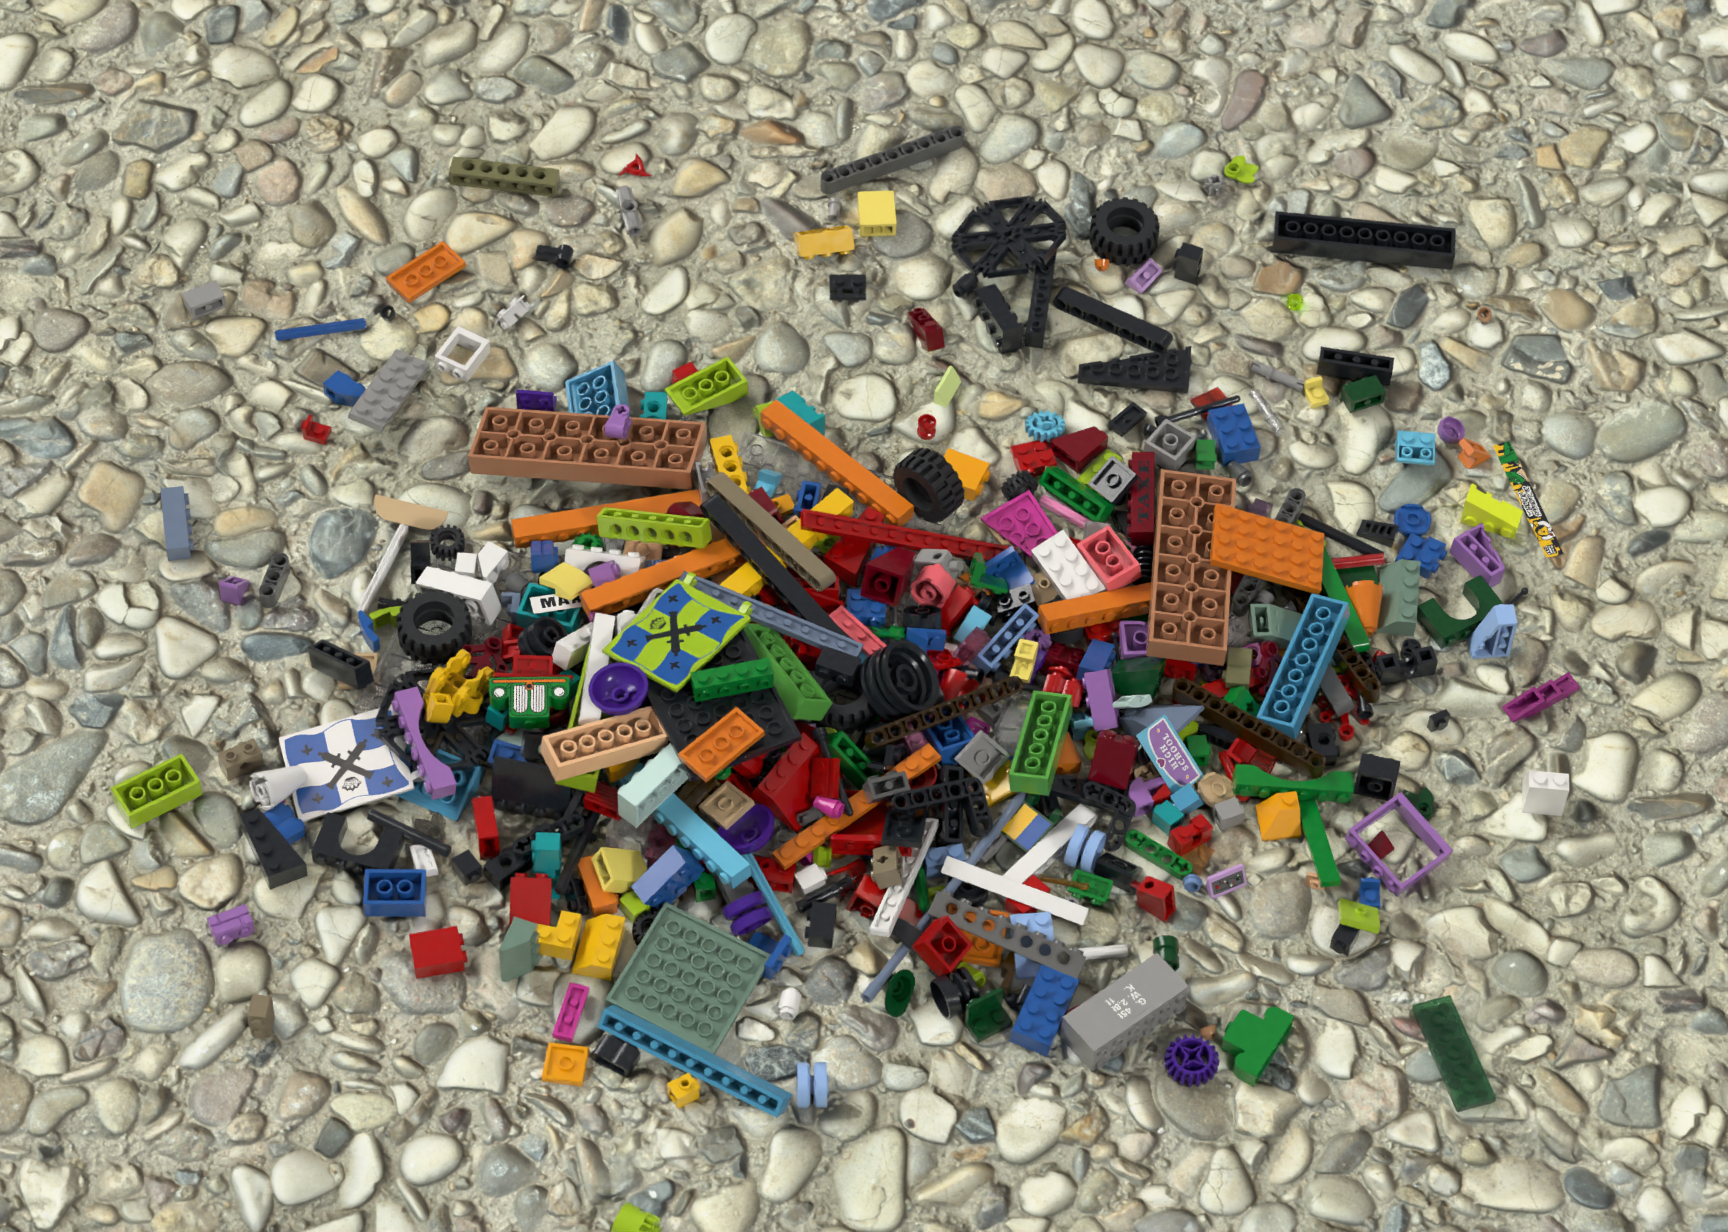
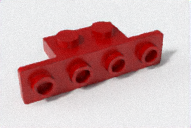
(531, 667)

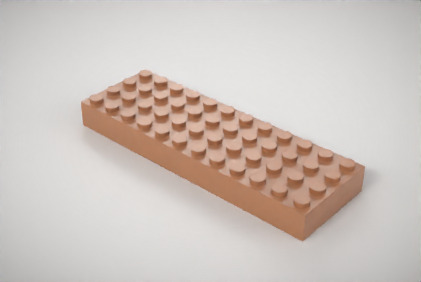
(577, 450)
(1186, 592)

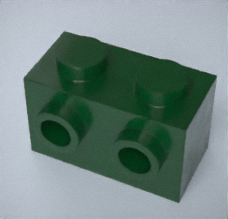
(1362, 394)

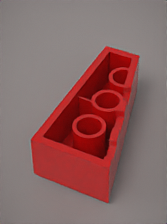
(869, 897)

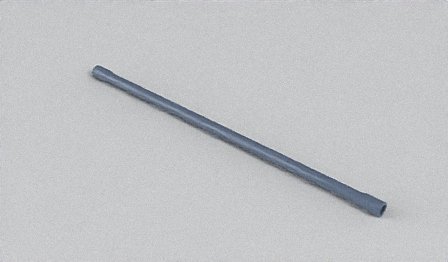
(875, 986)

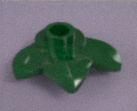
(1421, 802)

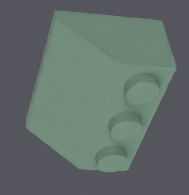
(519, 949)

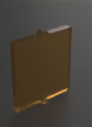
(1198, 858)

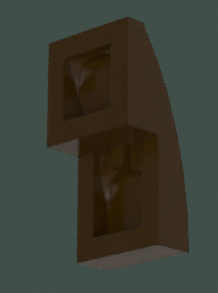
(1007, 973)

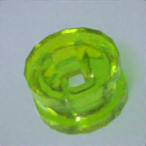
(1297, 298)

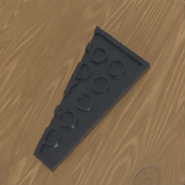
(1145, 371)

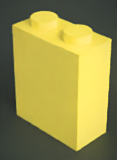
(876, 213)
(618, 868)

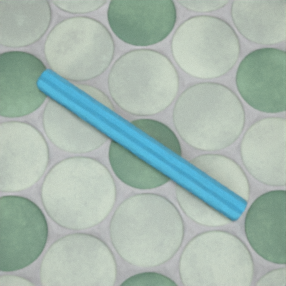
(774, 905)

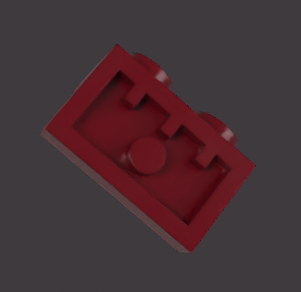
(1062, 655)

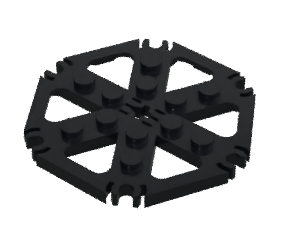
(1018, 234)
(432, 732)

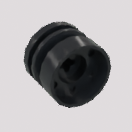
(953, 992)

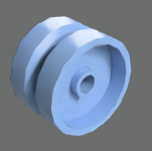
(1084, 848)
(812, 1085)

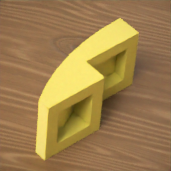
(1024, 659)

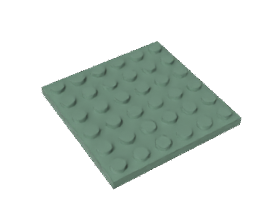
(689, 978)

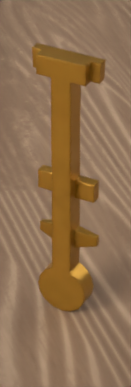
(1083, 886)

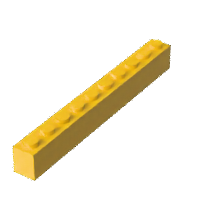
(749, 582)

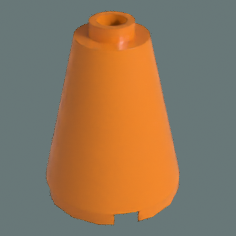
(1366, 600)

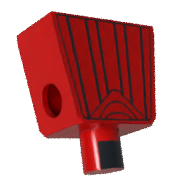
(1155, 897)

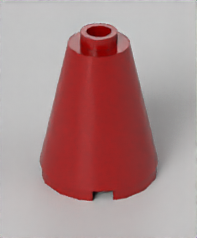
(955, 683)

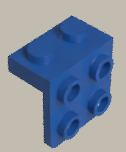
(1009, 567)
(776, 949)

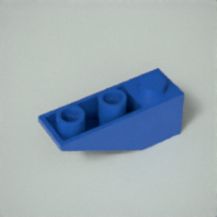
(343, 389)

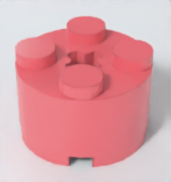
(932, 586)

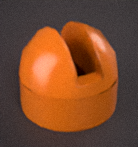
(1101, 264)

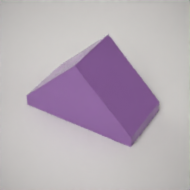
(233, 589)

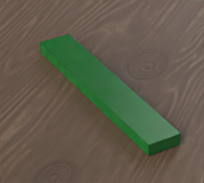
(1318, 844)

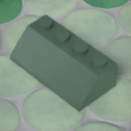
(1399, 597)

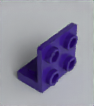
(536, 400)

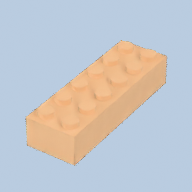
(603, 743)

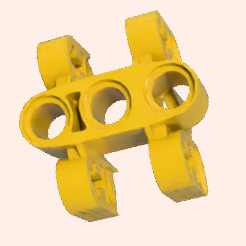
(465, 693)

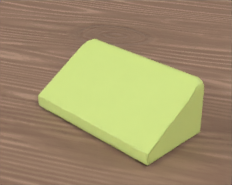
(947, 387)

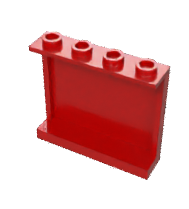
(864, 833)

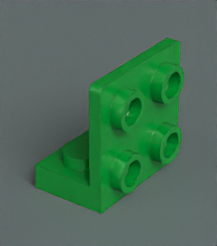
(980, 579)

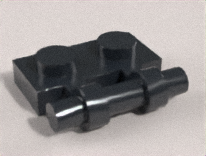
(847, 287)

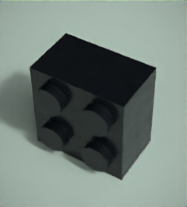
(1376, 777)

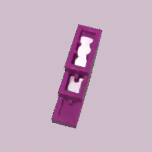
(1540, 698)

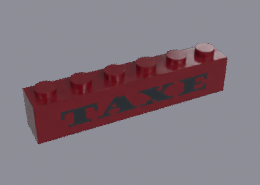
(1142, 499)

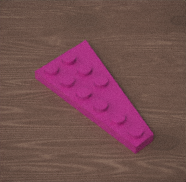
(1021, 523)

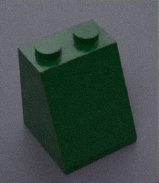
(1138, 676)

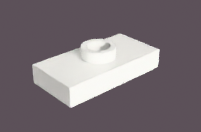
(423, 859)

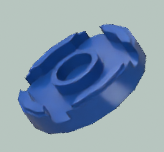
(1412, 519)

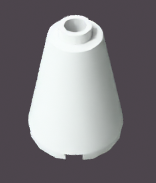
(275, 785)

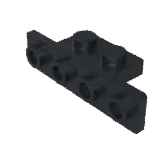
(893, 756)

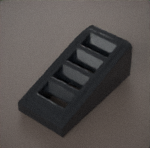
(1387, 540)
(1217, 735)

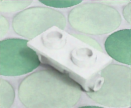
(507, 317)

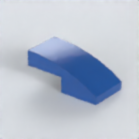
(367, 632)

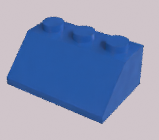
(949, 738)

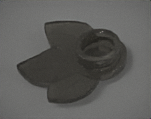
(432, 828)

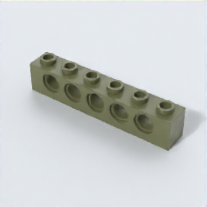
(504, 176)

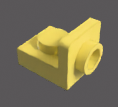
(1315, 392)

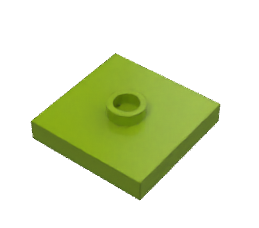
(1358, 916)

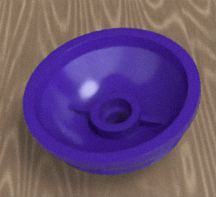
(617, 682)
(750, 831)

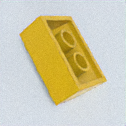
(824, 241)
(600, 947)

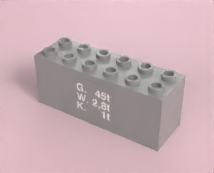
(1124, 1012)

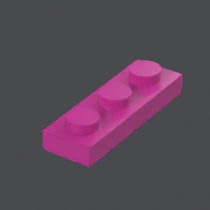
(571, 1012)

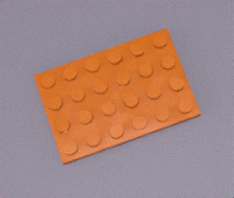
(1267, 549)

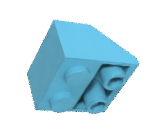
(1415, 448)

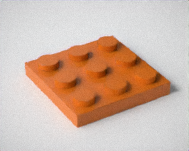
(982, 951)

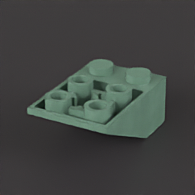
(1272, 624)

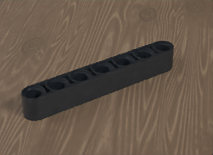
(1112, 320)

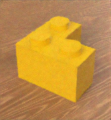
(563, 939)

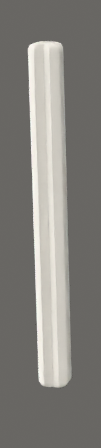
(383, 568)

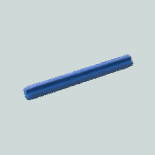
(320, 329)

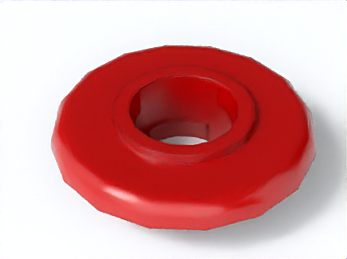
(1061, 670)

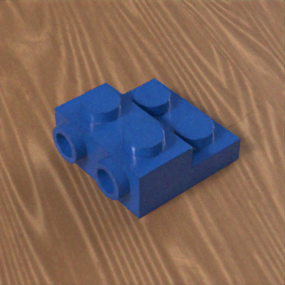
(1427, 551)
(864, 609)

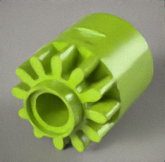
(634, 1219)

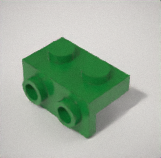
(1098, 890)

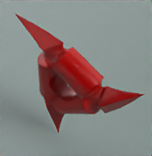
(636, 172)

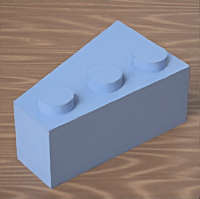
(1494, 633)

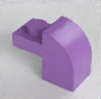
(1142, 794)

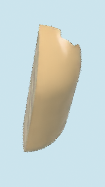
(409, 513)

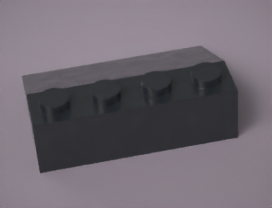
(528, 789)

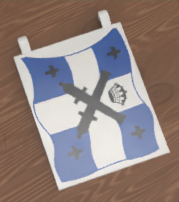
(345, 766)

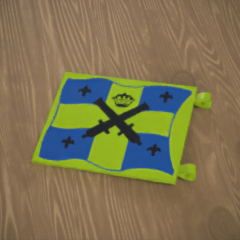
(678, 633)

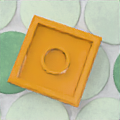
(565, 1064)

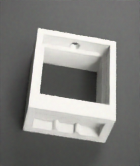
(466, 339)

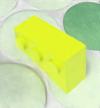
(1495, 515)

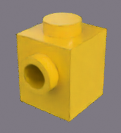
(683, 1090)

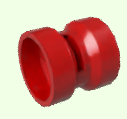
(926, 427)

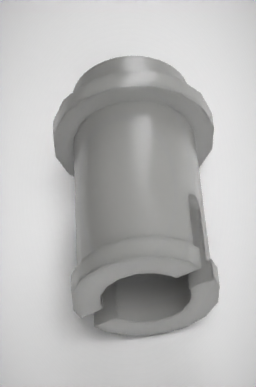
(834, 209)

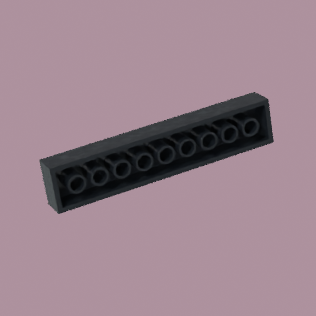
(1363, 240)

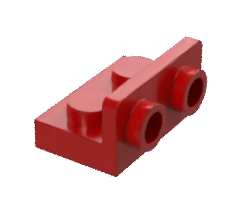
(1180, 669)

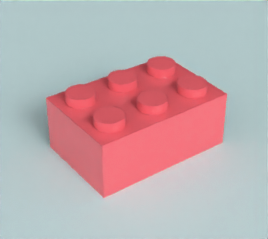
(1110, 559)

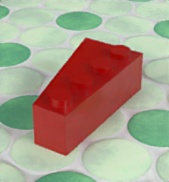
(850, 555)

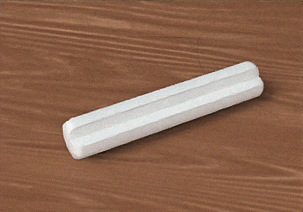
(1105, 951)

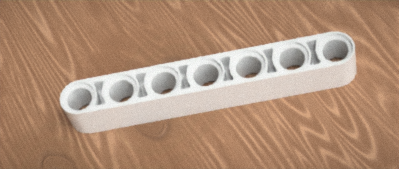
(600, 638)
(1050, 846)

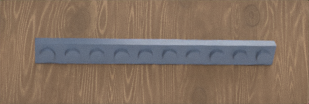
(780, 620)

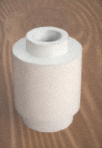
(789, 1003)

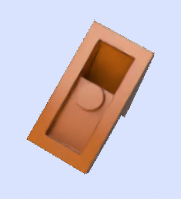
(1472, 453)

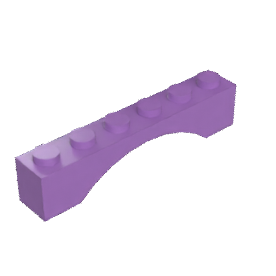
(437, 776)

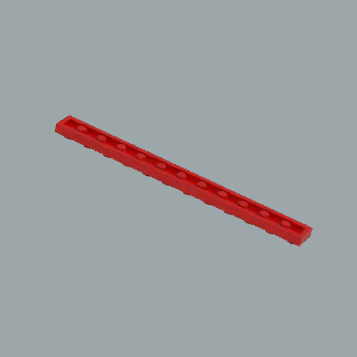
(896, 535)

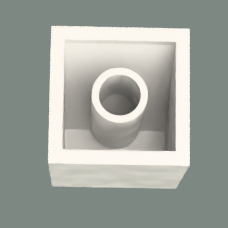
(1544, 792)

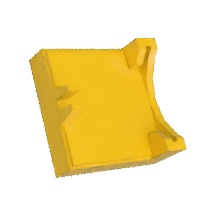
(998, 787)

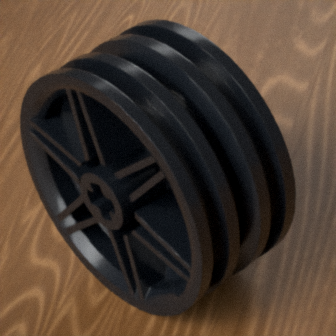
(899, 680)

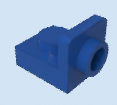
(1370, 892)

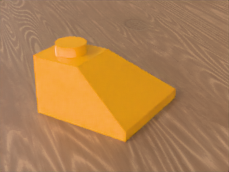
(1279, 817)

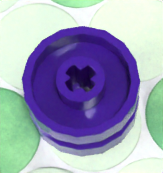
(747, 913)

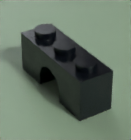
(1419, 664)

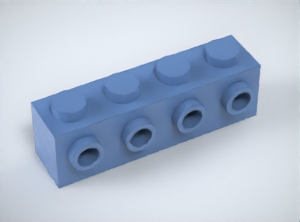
(1001, 643)

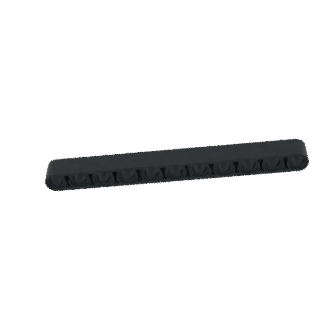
(766, 564)

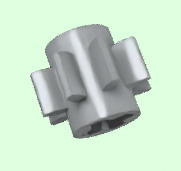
(1214, 185)

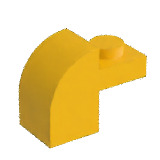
(437, 707)

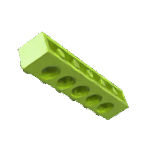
(654, 527)

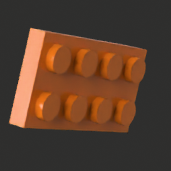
(425, 272)
(721, 744)

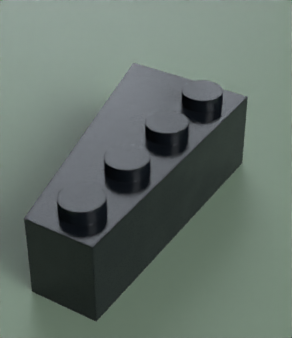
(998, 318)
(274, 855)

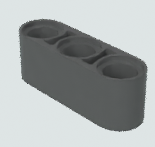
(279, 571)
(1335, 693)

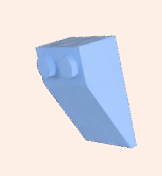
(1035, 922)

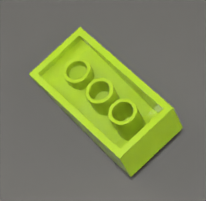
(709, 388)

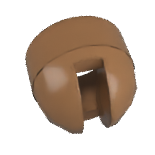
(1486, 312)
(1208, 1032)

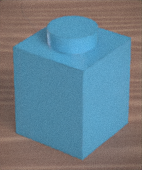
(1186, 799)

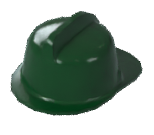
(898, 992)

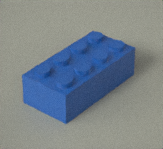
(1044, 1010)

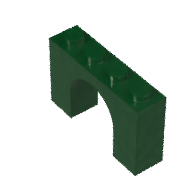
(1448, 630)

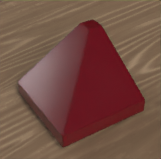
(1381, 845)

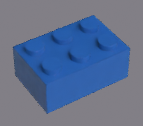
(1233, 434)
(668, 877)
(395, 892)

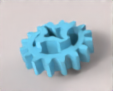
(1044, 425)

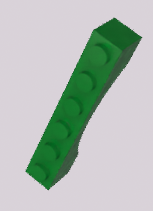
(1252, 781)

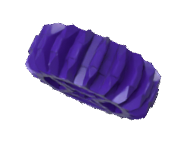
(1191, 1071)

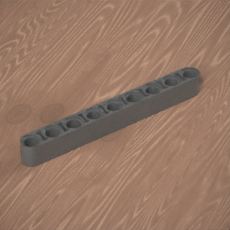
(892, 159)
(1250, 585)

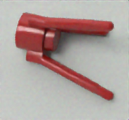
(854, 869)

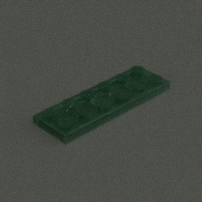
(1453, 1053)

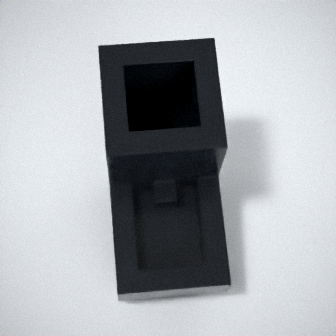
(419, 558)

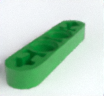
(1160, 852)

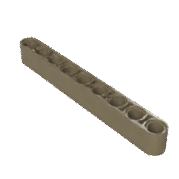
(772, 533)

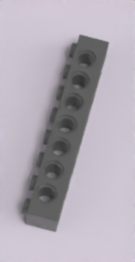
(1076, 957)

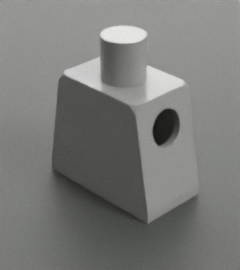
(942, 557)

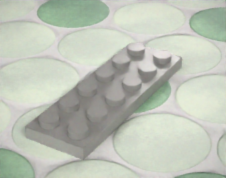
(388, 390)

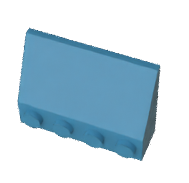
(597, 390)
(450, 806)

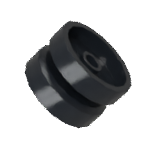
(541, 637)

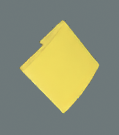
(566, 581)

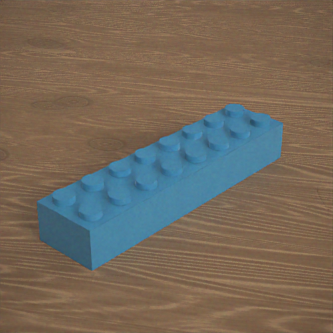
(1304, 664)

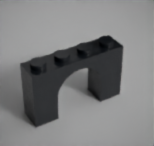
(328, 848)

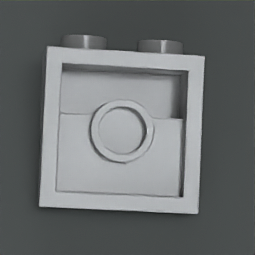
(982, 757)

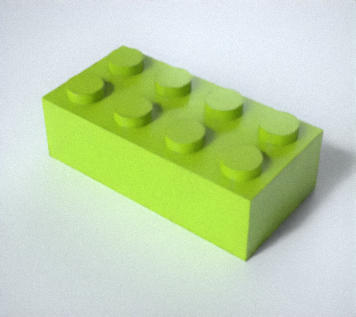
(156, 791)

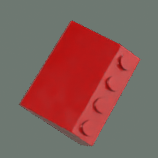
(789, 783)

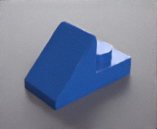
(927, 638)

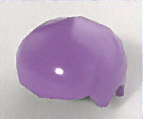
(1451, 430)

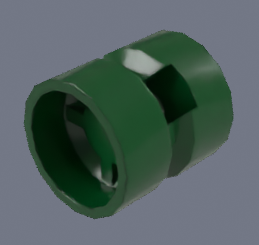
(1167, 948)

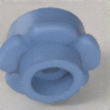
(1192, 883)

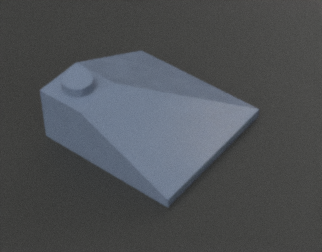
(1139, 718)

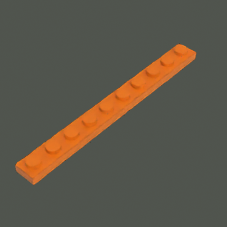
(823, 828)

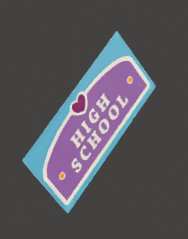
(1169, 754)

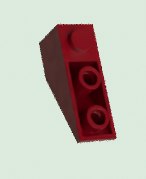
(927, 329)

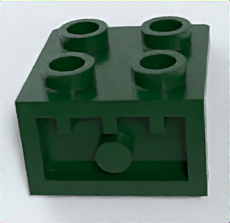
(986, 1015)

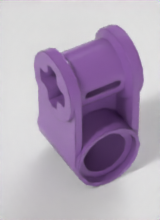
(619, 422)

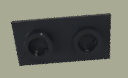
(574, 902)

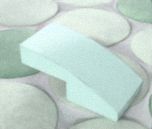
(1132, 701)

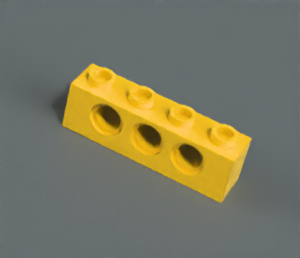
(725, 460)

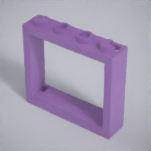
(1421, 828)

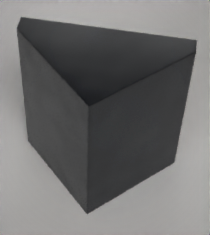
(1118, 870)

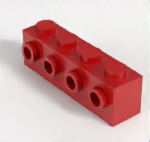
(776, 876)

